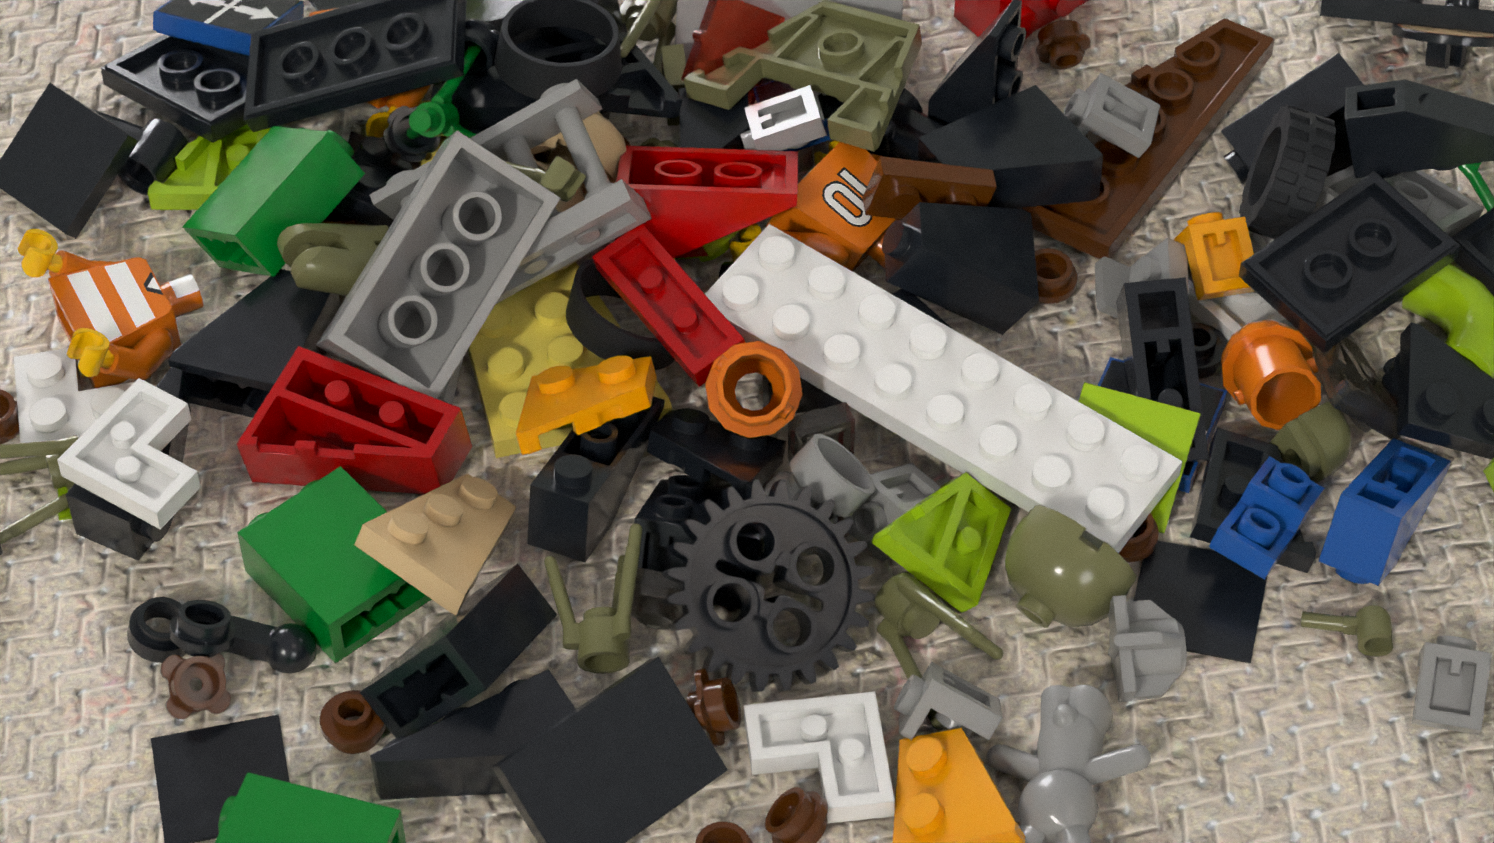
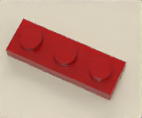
(667, 301)

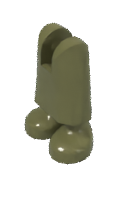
(328, 254)

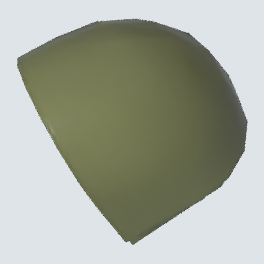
(1316, 441)

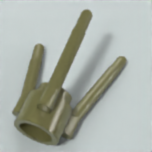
(648, 21)
(44, 456)
(916, 612)
(605, 631)

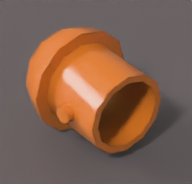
(748, 359)
(1271, 372)

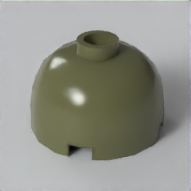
(1062, 571)

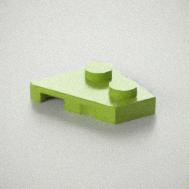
(202, 169)
(949, 540)

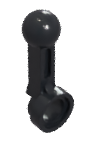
(284, 647)

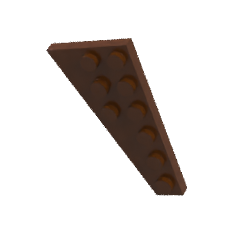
(1193, 97)

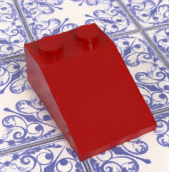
(708, 191)

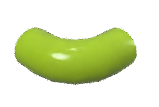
(1462, 310)

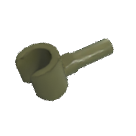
(559, 178)
(1370, 625)

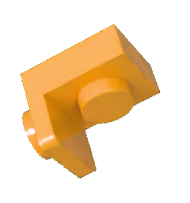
(1215, 253)

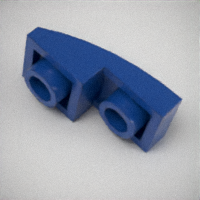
(1267, 517)

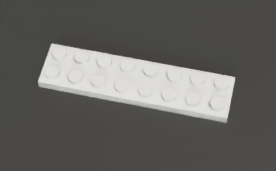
(943, 389)

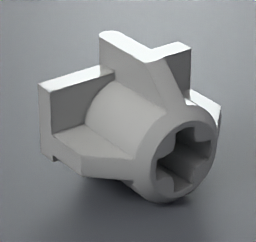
(1144, 649)

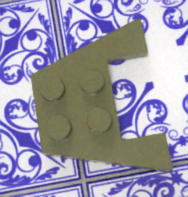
(835, 50)

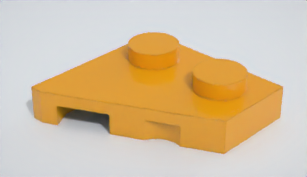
(584, 397)
(948, 794)

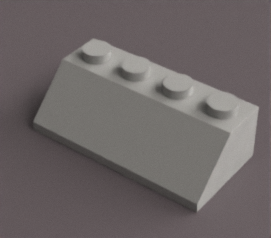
(439, 268)

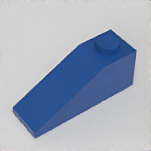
(1382, 512)

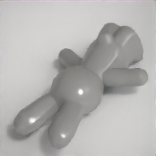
(1060, 797)

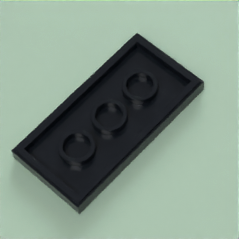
(351, 57)

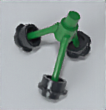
(419, 129)

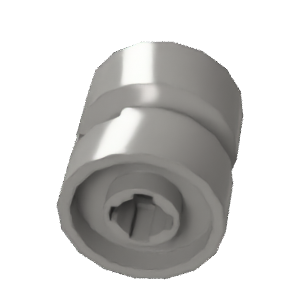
(831, 474)

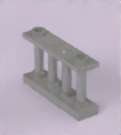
(567, 235)

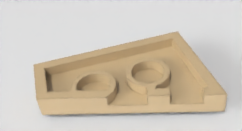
(440, 538)

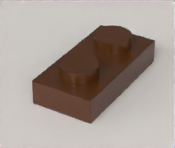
(903, 183)

